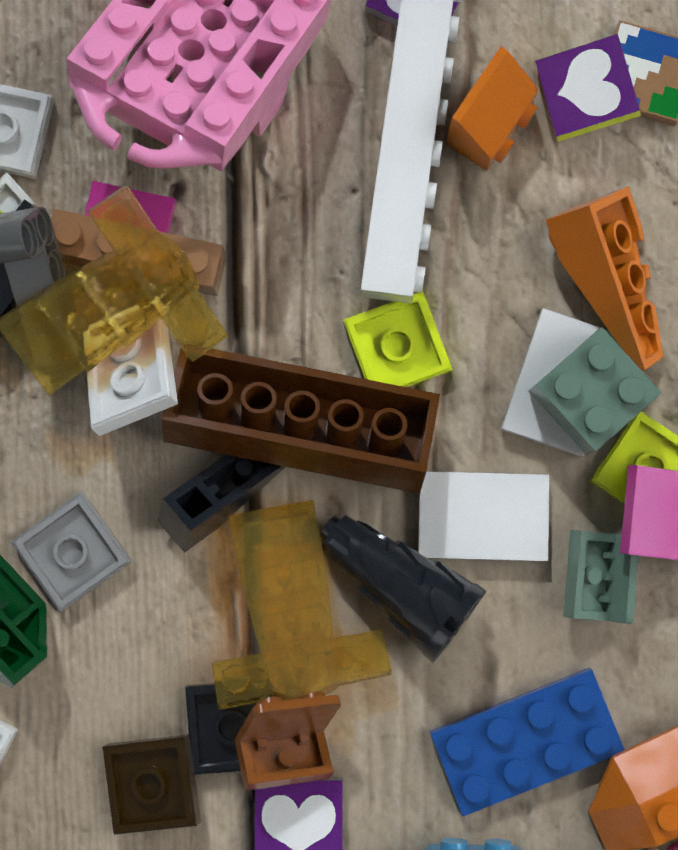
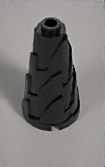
(417, 594)

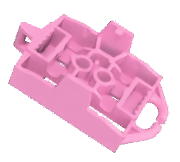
(212, 59)

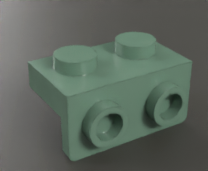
(599, 578)

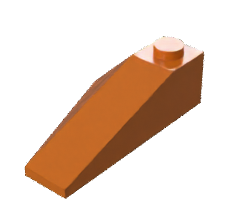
(603, 258)

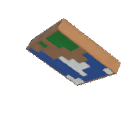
(653, 70)

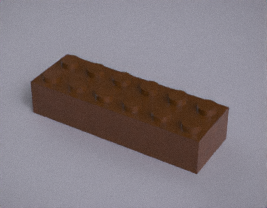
(302, 418)

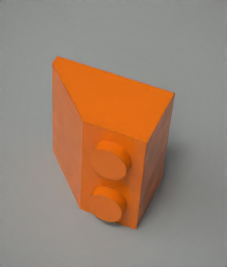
(493, 111)

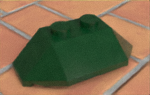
(21, 627)

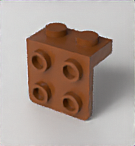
(286, 741)

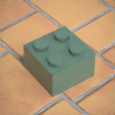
(595, 391)

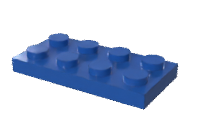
(527, 741)

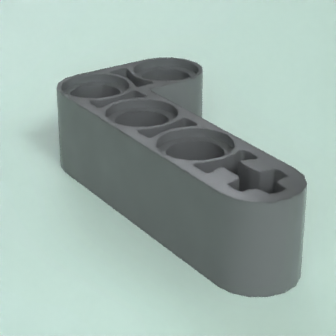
(29, 252)

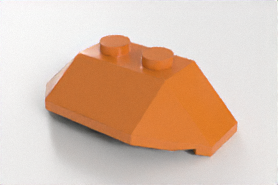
(639, 795)

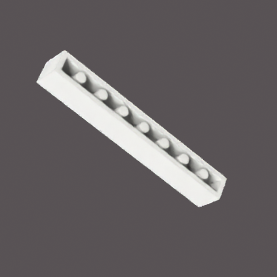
(409, 150)

